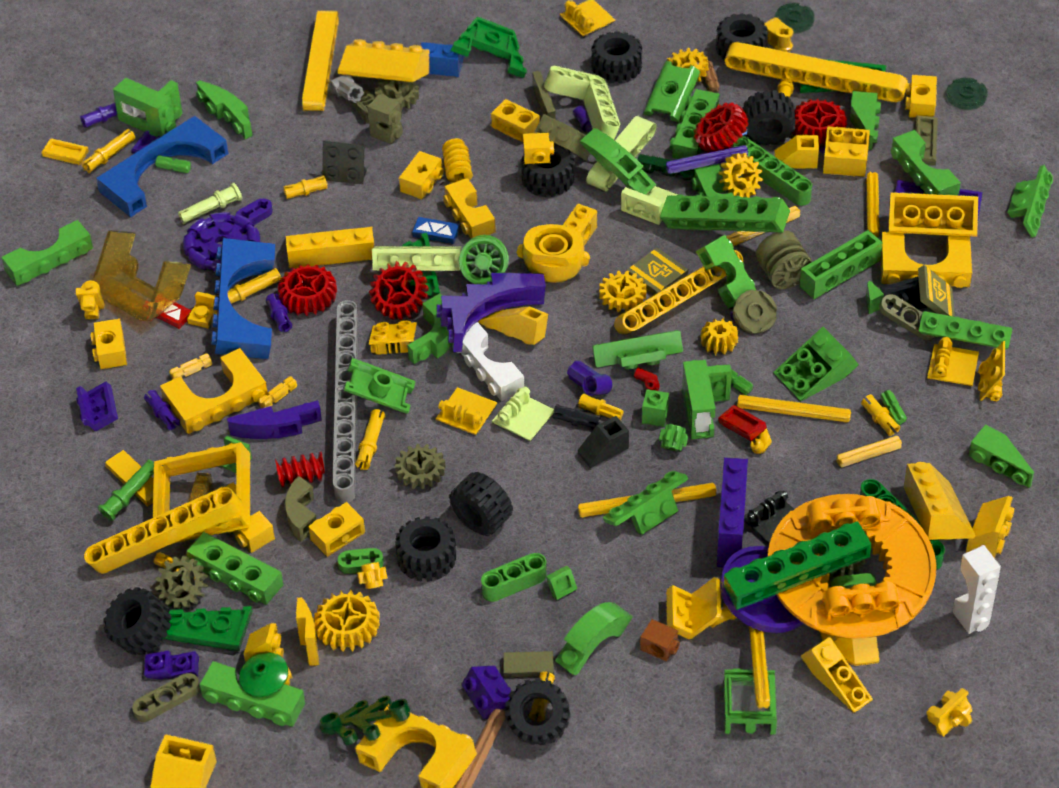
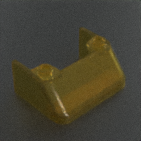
(121, 287)

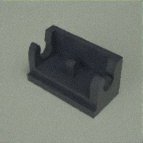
(906, 290)

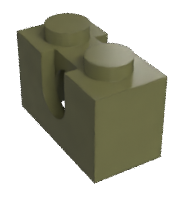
(388, 114)

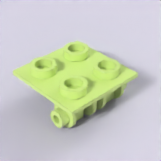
(523, 415)

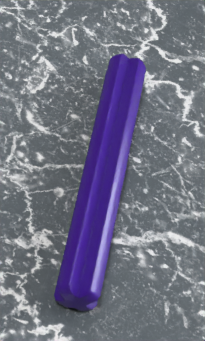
(703, 159)

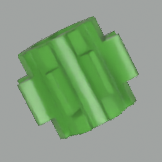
(673, 437)

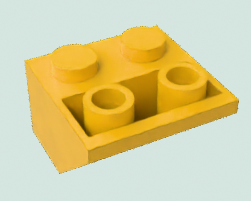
(846, 151)
(992, 525)
(183, 764)

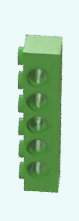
(725, 213)

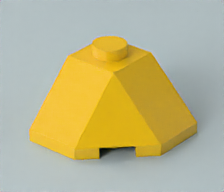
(856, 651)

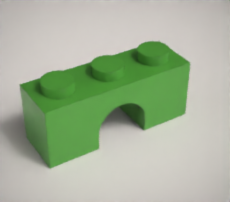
(707, 180)
(721, 254)

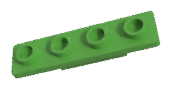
(1030, 199)
(964, 330)
(638, 350)
(650, 505)

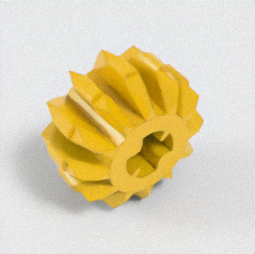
(719, 336)

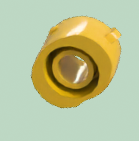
(553, 252)

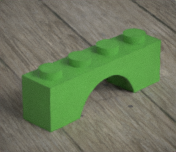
(909, 152)
(25, 265)
(222, 686)

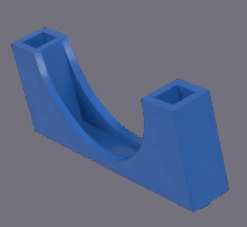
(187, 139)
(238, 261)

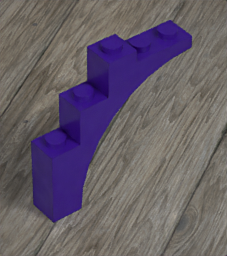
(480, 300)

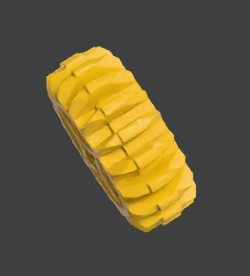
(352, 619)

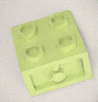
(645, 206)

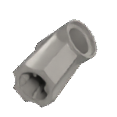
(345, 87)

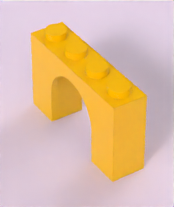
(954, 269)
(198, 412)
(452, 753)

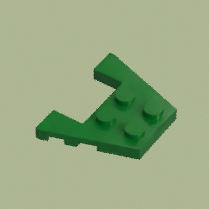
(493, 39)

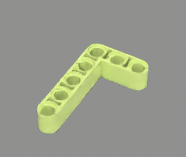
(591, 90)

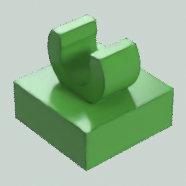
(561, 582)

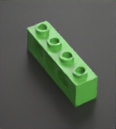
(684, 142)
(840, 264)
(236, 568)

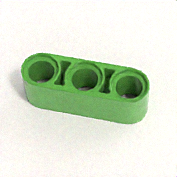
(513, 577)

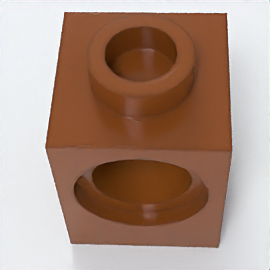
(659, 640)

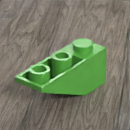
(863, 114)
(1001, 455)

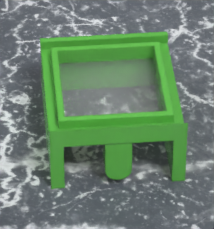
(741, 701)

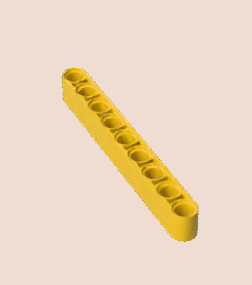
(815, 71)

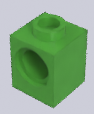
(655, 408)

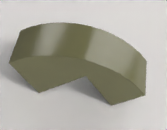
(298, 516)

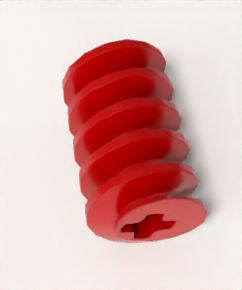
(303, 468)

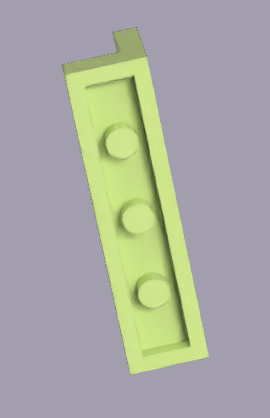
(423, 257)

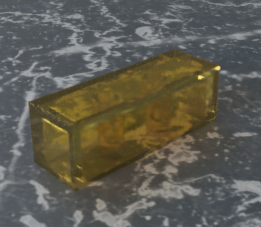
(201, 486)

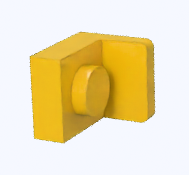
(203, 310)

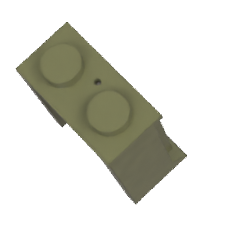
(563, 135)

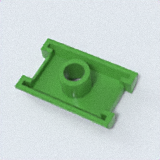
(672, 80)
(379, 385)

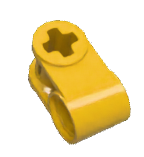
(779, 35)

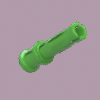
(121, 497)

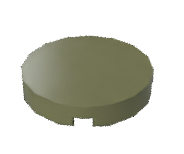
(754, 311)

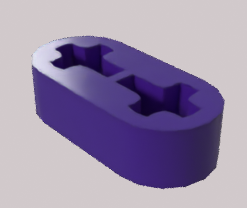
(255, 212)

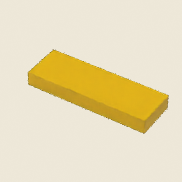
(124, 467)

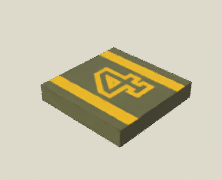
(658, 270)
(935, 292)

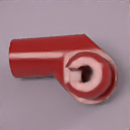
(650, 380)

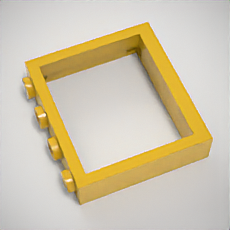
(199, 461)

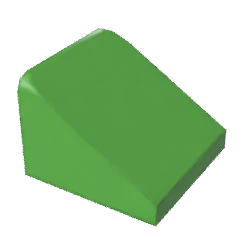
(873, 297)

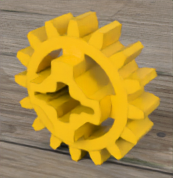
(688, 58)
(736, 166)
(622, 291)

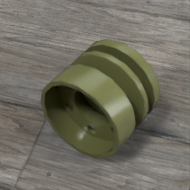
(782, 259)

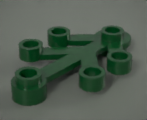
(335, 724)

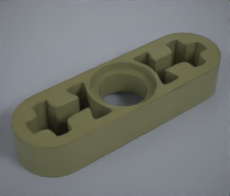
(892, 314)
(168, 688)

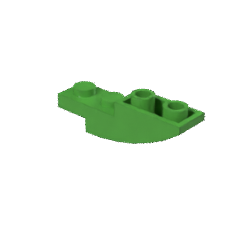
(226, 105)
(618, 160)

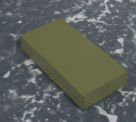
(527, 664)

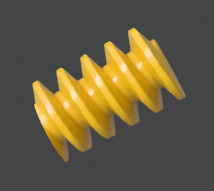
(456, 160)

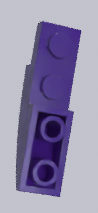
(269, 425)

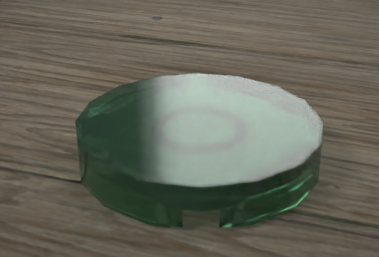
(796, 16)
(968, 99)

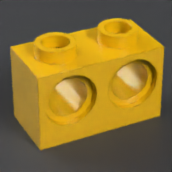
(514, 120)

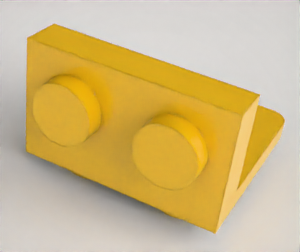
(694, 611)

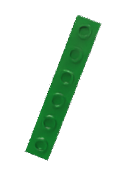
(791, 575)

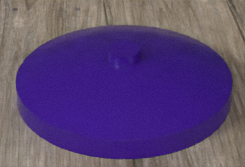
(767, 614)

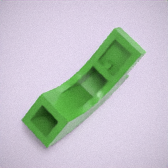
(433, 342)
(593, 628)

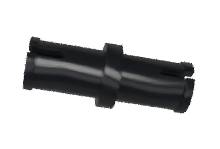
(576, 416)

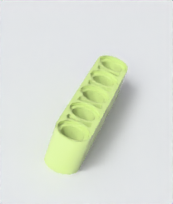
(633, 139)

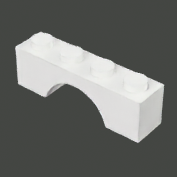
(501, 378)
(981, 576)

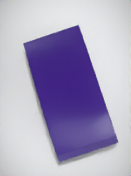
(165, 666)

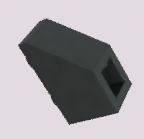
(604, 442)

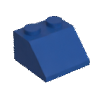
(442, 60)

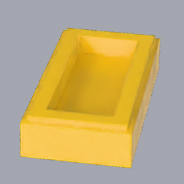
(65, 151)

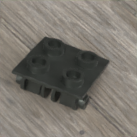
(343, 162)
(768, 515)

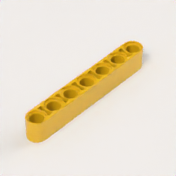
(320, 61)
(670, 298)
(163, 530)

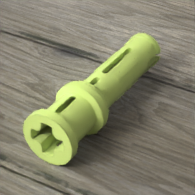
(218, 200)

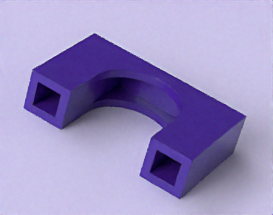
(732, 508)

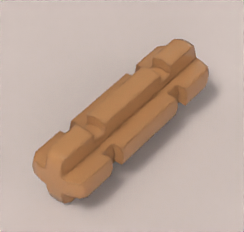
(711, 79)

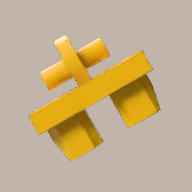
(90, 299)
(955, 711)

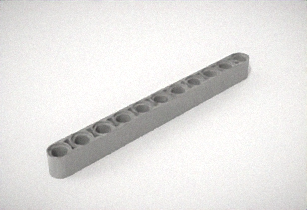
(345, 404)

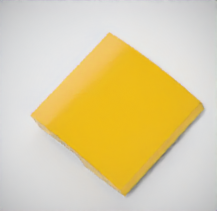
(307, 631)

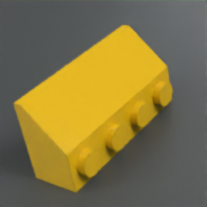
(384, 61)
(933, 214)
(330, 247)
(936, 503)

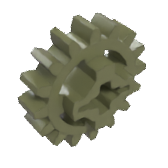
(400, 91)
(431, 466)
(186, 573)

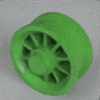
(482, 257)

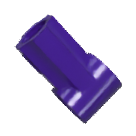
(589, 379)

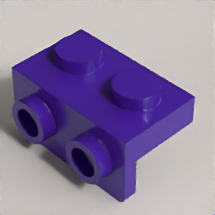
(97, 406)
(486, 689)

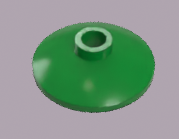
(267, 681)

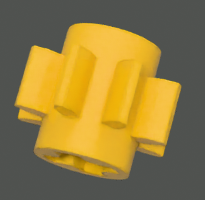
(372, 575)

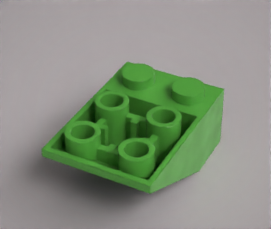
(816, 365)

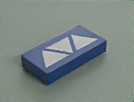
(436, 230)

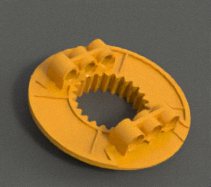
(863, 608)

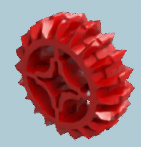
(816, 116)
(721, 127)
(307, 289)
(392, 304)

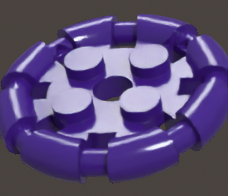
(210, 237)

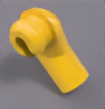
(761, 443)

